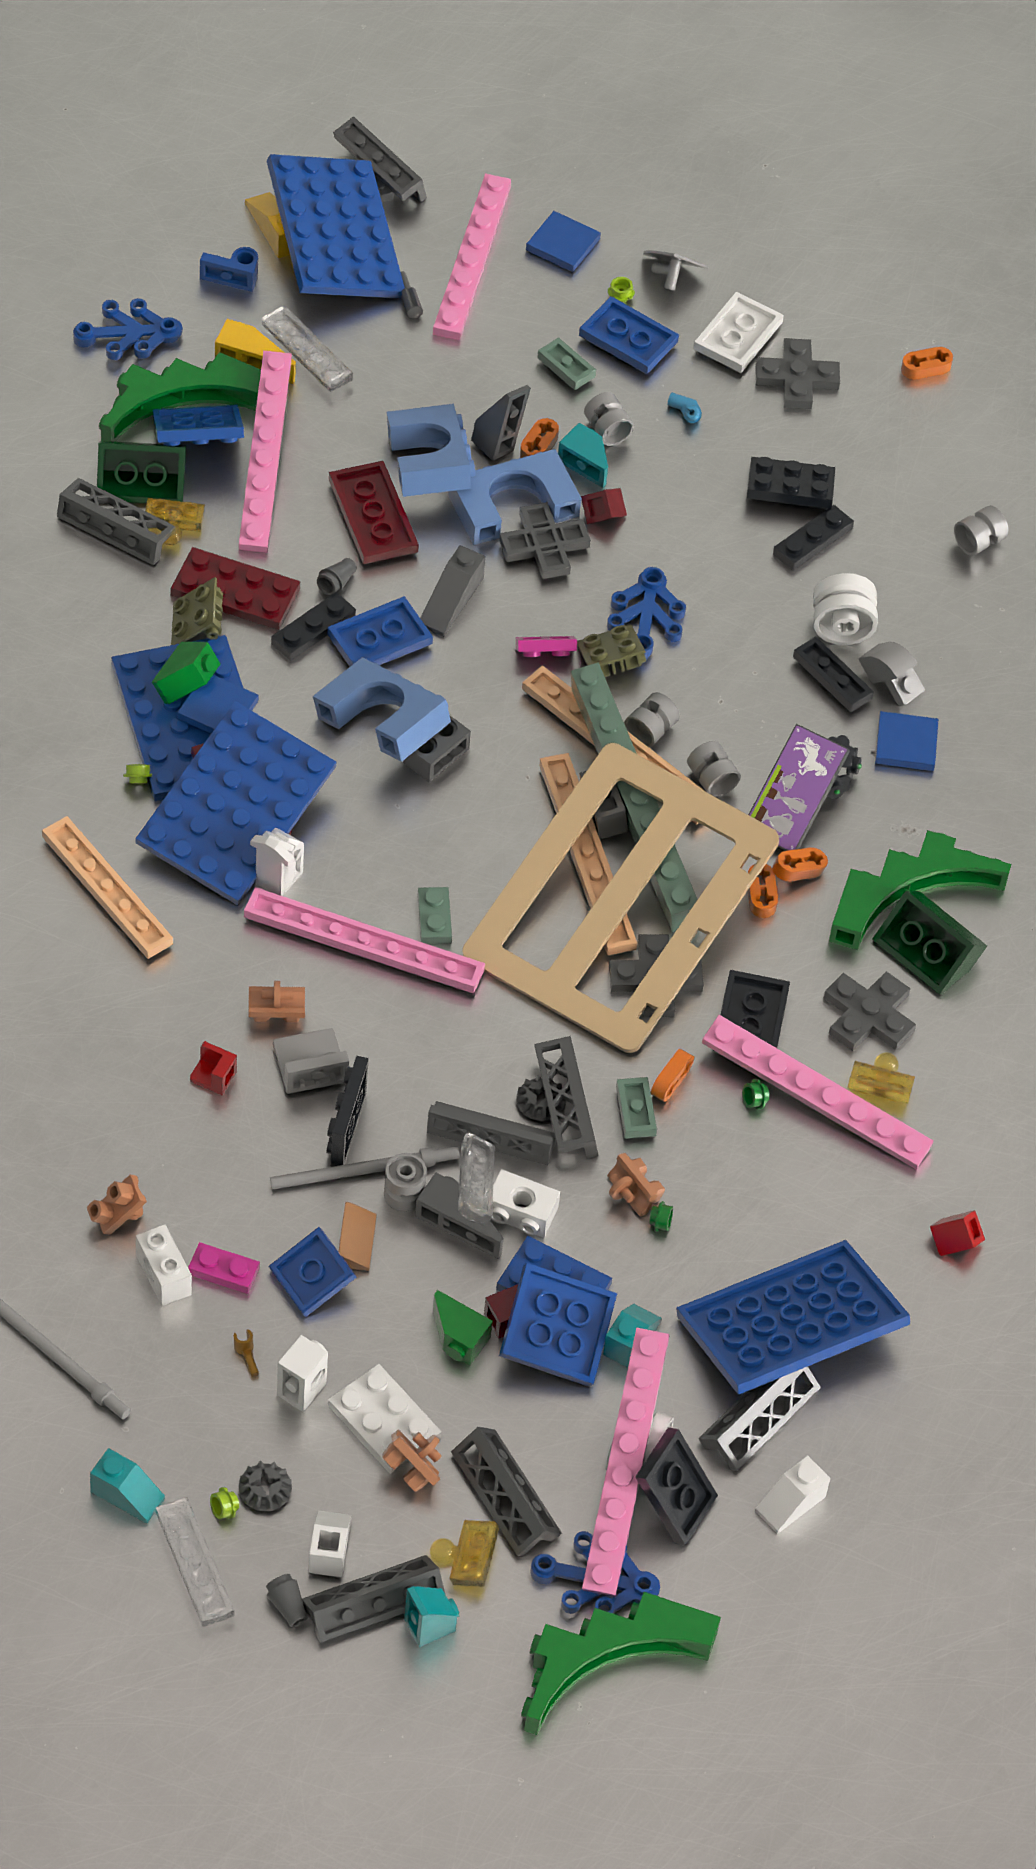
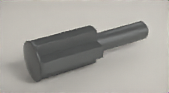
(410, 299)

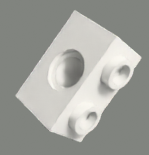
(539, 1200)
(163, 1265)
(302, 1373)

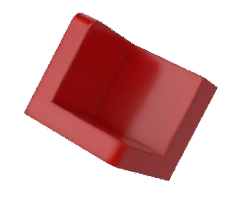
(214, 1068)
(957, 1233)

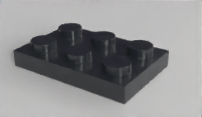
(791, 482)
(756, 1004)
(349, 1107)
(676, 1486)

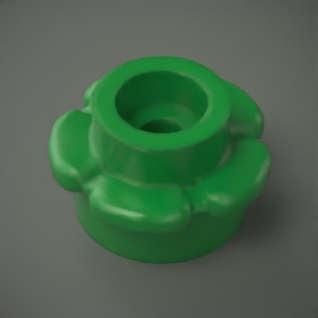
(755, 1094)
(661, 1216)

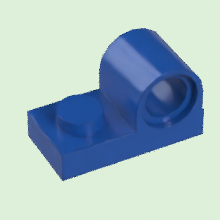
(236, 272)

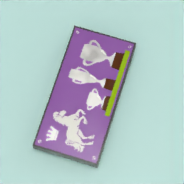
(798, 785)

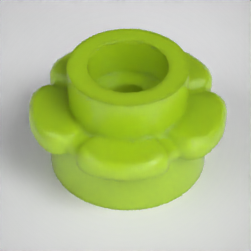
(621, 289)
(137, 773)
(224, 1503)

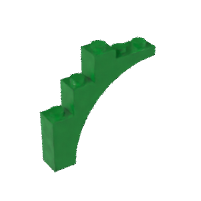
(181, 384)
(937, 866)
(651, 1628)

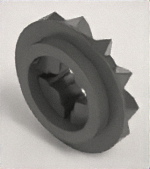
(527, 1099)
(255, 1495)

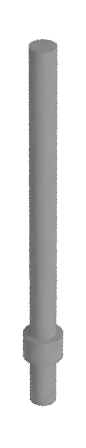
(428, 1156)
(100, 1391)

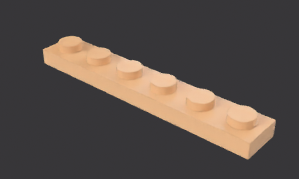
(107, 887)

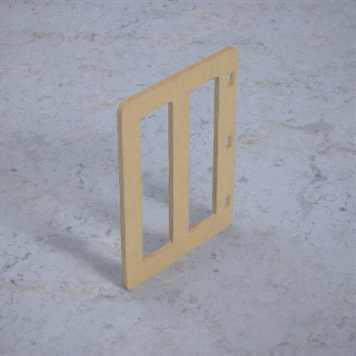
(557, 985)

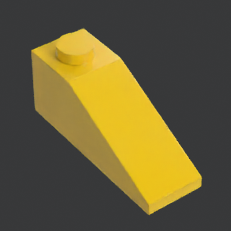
(267, 216)
(247, 345)

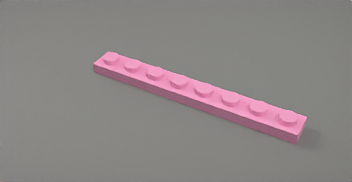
(472, 257)
(265, 452)
(364, 940)
(817, 1092)
(625, 1461)

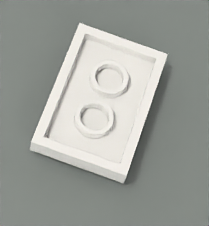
(738, 332)
(376, 1409)

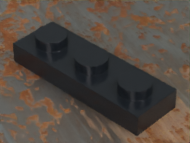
(813, 537)
(312, 626)
(833, 674)

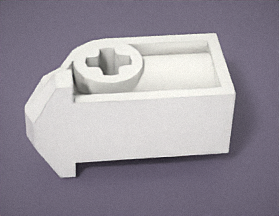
(277, 860)

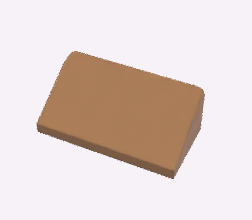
(357, 1236)

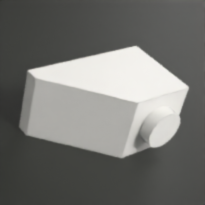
(793, 1494)

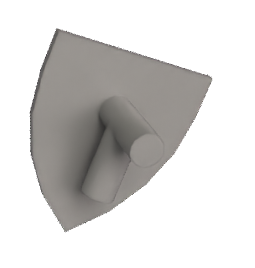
(673, 269)

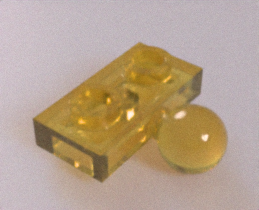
(180, 514)
(882, 1079)
(472, 1554)

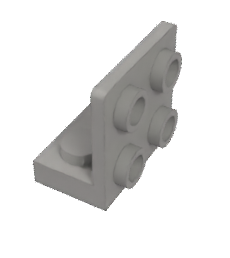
(310, 1060)

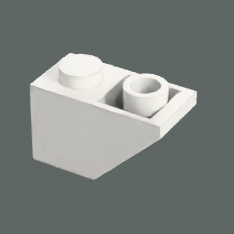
(329, 1543)

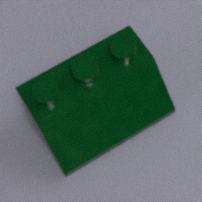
(141, 470)
(929, 941)

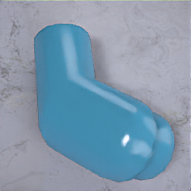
(688, 407)

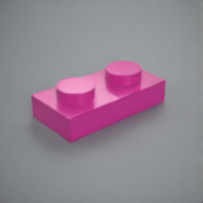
(557, 644)
(224, 1268)

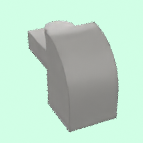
(895, 666)

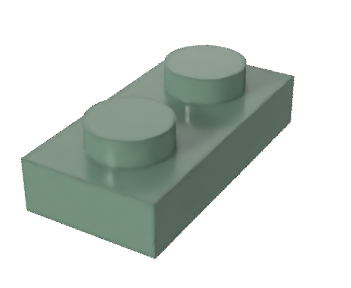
(566, 363)
(434, 915)
(636, 1107)

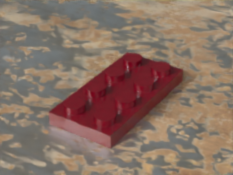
(373, 512)
(246, 589)

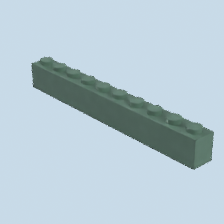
(607, 727)

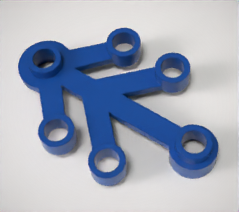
(160, 329)
(651, 583)
(628, 1583)

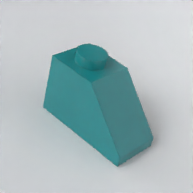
(585, 454)
(621, 1334)
(125, 1486)
(429, 1614)

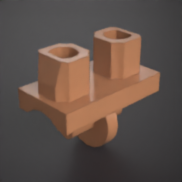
(276, 1003)
(630, 1183)
(122, 1203)
(423, 1469)

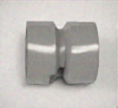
(609, 418)
(981, 530)
(652, 719)
(713, 768)
(404, 1181)

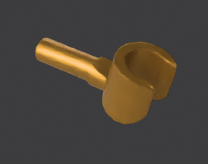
(245, 1348)

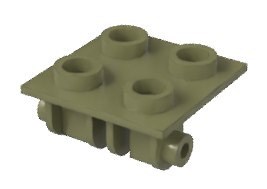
(198, 613)
(613, 646)

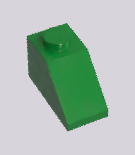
(185, 670)
(460, 1328)

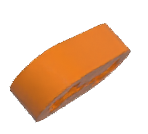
(927, 363)
(535, 439)
(798, 860)
(768, 890)
(672, 1075)

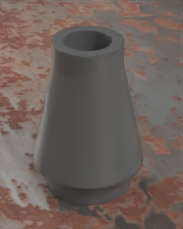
(336, 576)
(287, 1599)

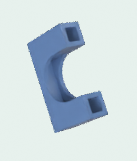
(435, 471)
(539, 474)
(369, 684)

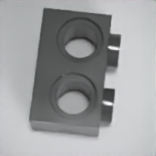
(440, 751)
(611, 815)

